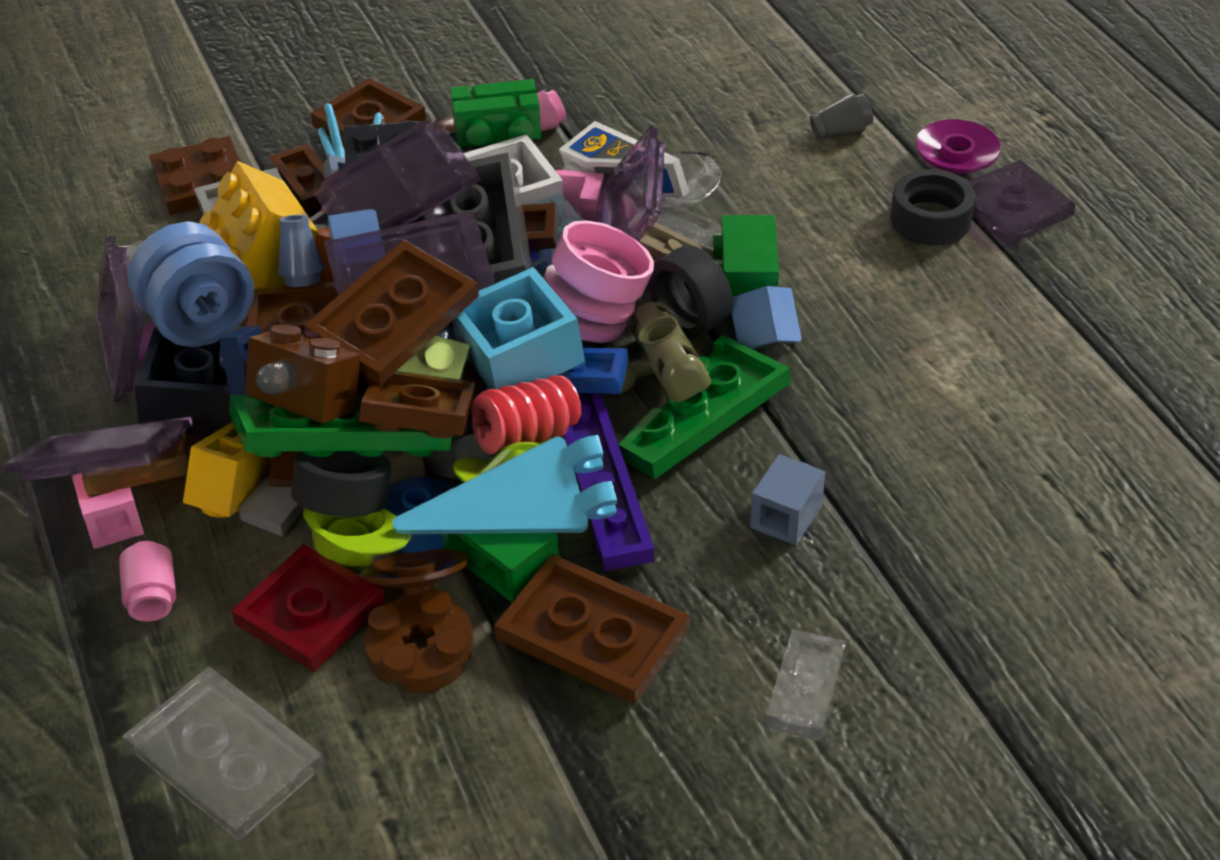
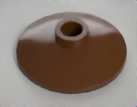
(415, 571)

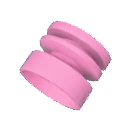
(599, 277)

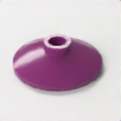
(958, 146)

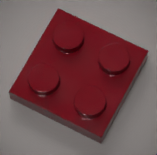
(307, 607)

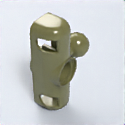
(666, 354)

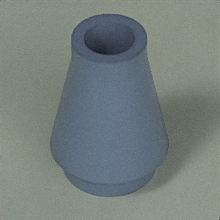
(298, 252)

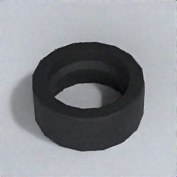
(931, 226)
(704, 279)
(341, 483)

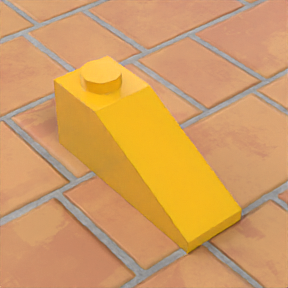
(222, 473)

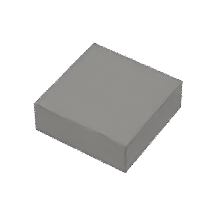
(270, 508)

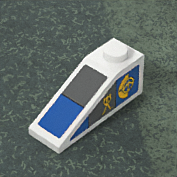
(602, 149)

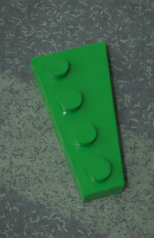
(738, 385)

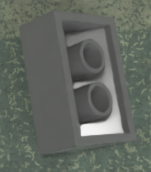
(497, 213)

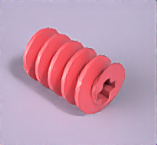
(524, 413)

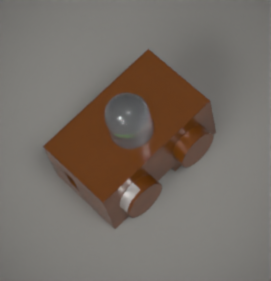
(302, 373)

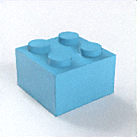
(519, 332)

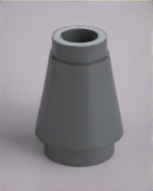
(843, 117)

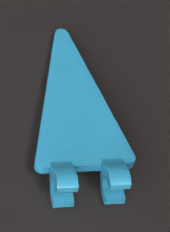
(521, 496)

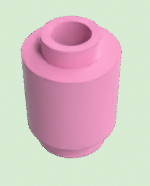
(147, 580)

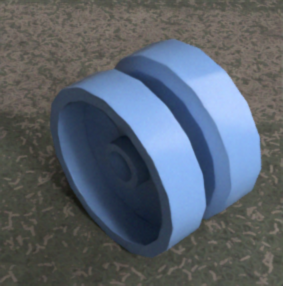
(190, 284)

